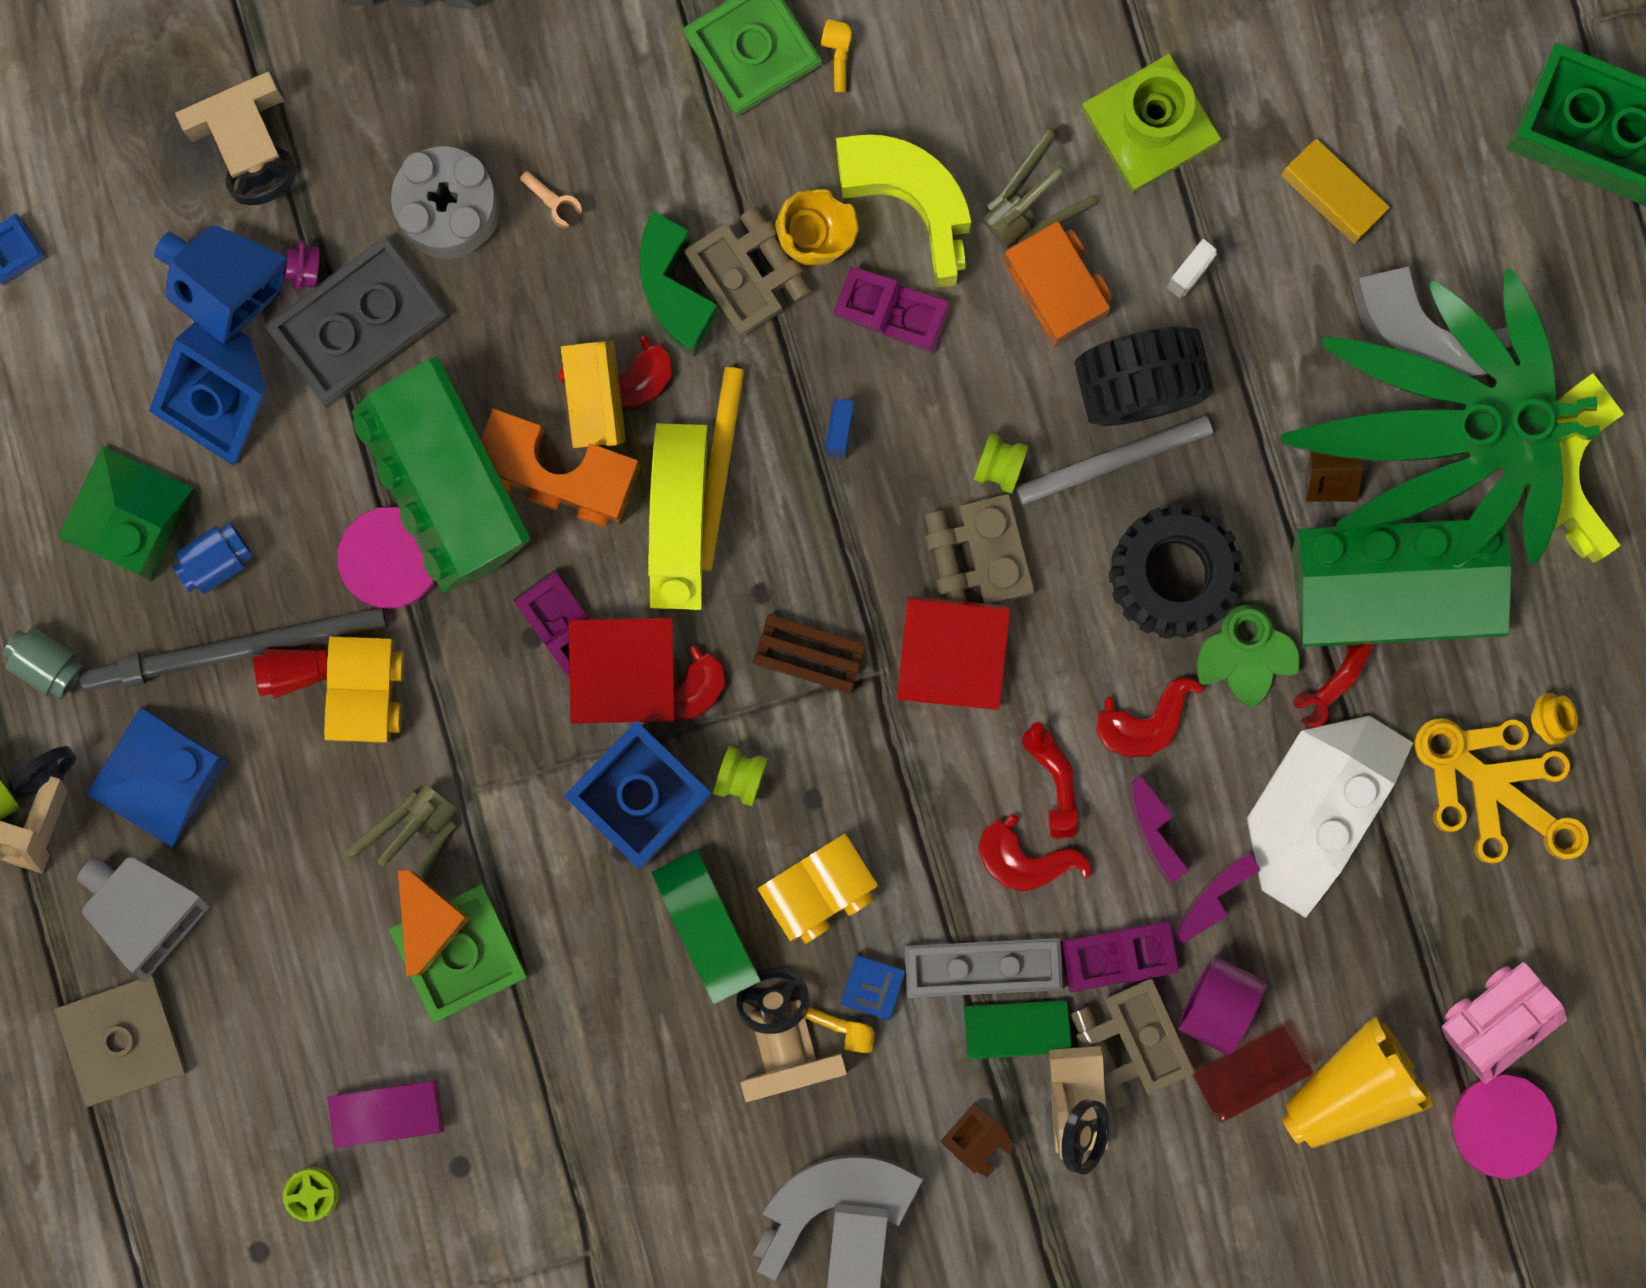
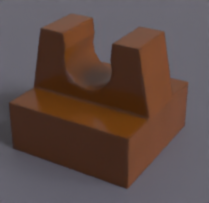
(1333, 479)
(975, 1139)

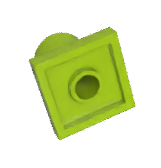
(1144, 146)

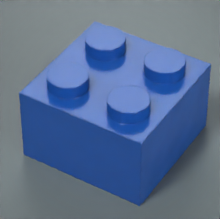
(638, 795)

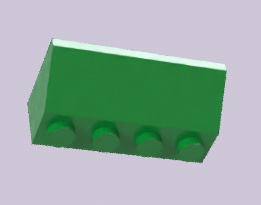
(1586, 123)
(439, 476)
(1398, 585)

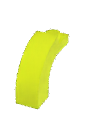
(908, 172)
(677, 516)
(1586, 531)

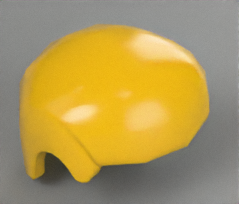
(816, 227)

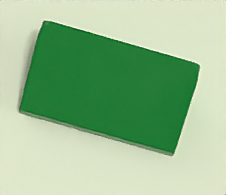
(1016, 1029)

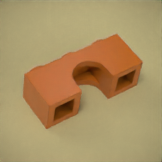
(596, 487)

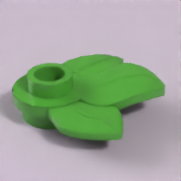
(1243, 663)

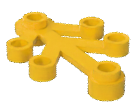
(1493, 784)

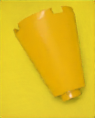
(1357, 1089)

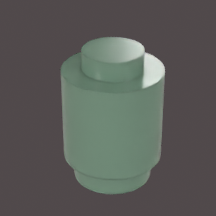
(42, 662)

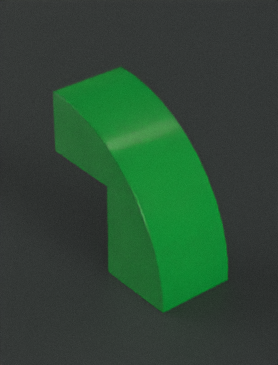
(677, 310)
(705, 926)

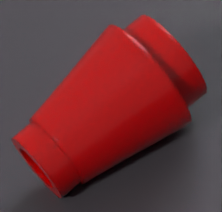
(287, 671)

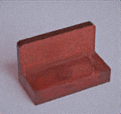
(1251, 1074)

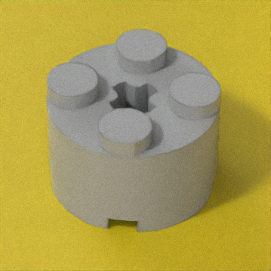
(426, 180)

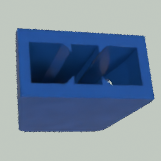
(220, 278)

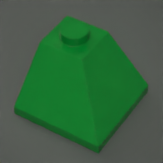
(126, 513)

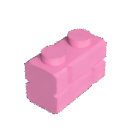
(1503, 1021)

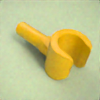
(839, 37)
(858, 1035)

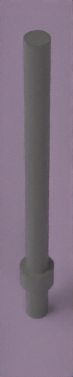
(134, 669)

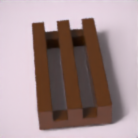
(767, 641)

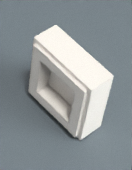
(1192, 269)

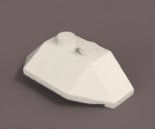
(1322, 806)

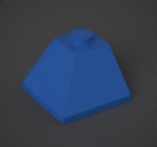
(211, 391)
(157, 777)

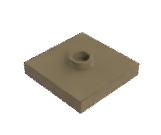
(120, 1041)

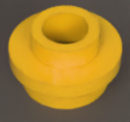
(1554, 718)

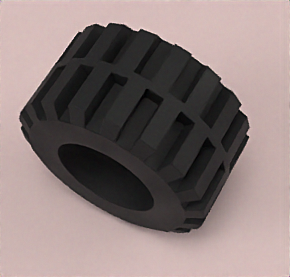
(1144, 376)
(1202, 536)

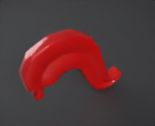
(646, 376)
(699, 687)
(1145, 737)
(1012, 869)

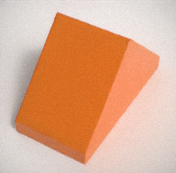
(427, 921)

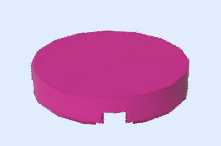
(382, 561)
(1504, 1126)

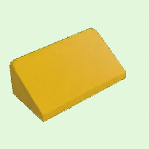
(1335, 191)

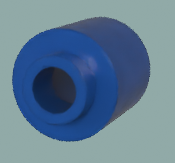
(212, 558)

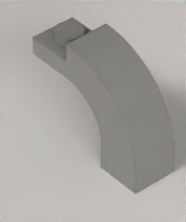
(1396, 320)
(822, 1185)

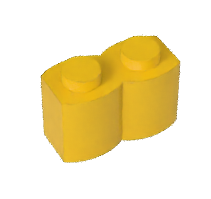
(361, 690)
(818, 889)

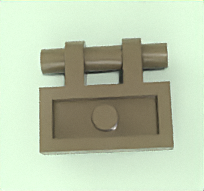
(734, 280)
(994, 550)
(1146, 1035)

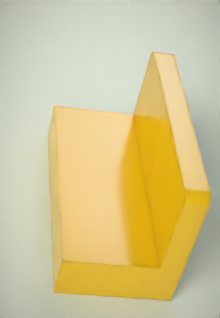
(593, 394)

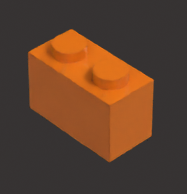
(1057, 283)

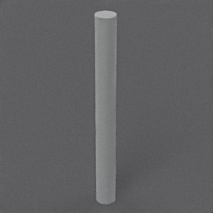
(1113, 460)

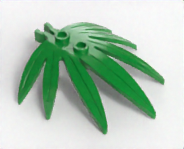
(1501, 428)

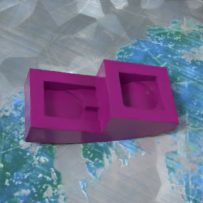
(892, 310)
(547, 609)
(1148, 816)
(1206, 908)
(1119, 956)
(386, 1114)

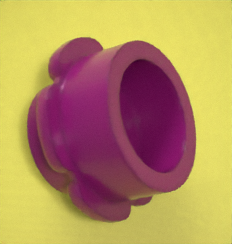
(302, 265)

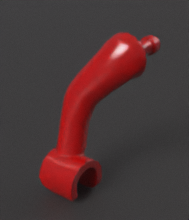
(1342, 680)
(1044, 749)

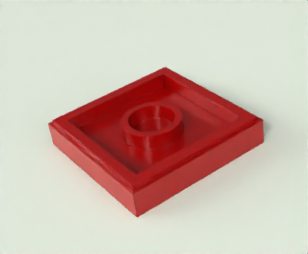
(953, 652)
(621, 670)

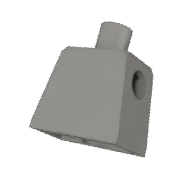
(138, 912)

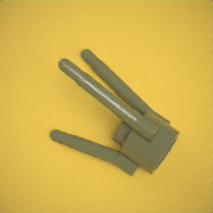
(1011, 218)
(426, 814)

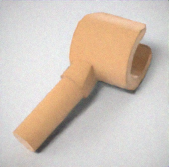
(550, 198)

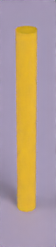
(720, 460)

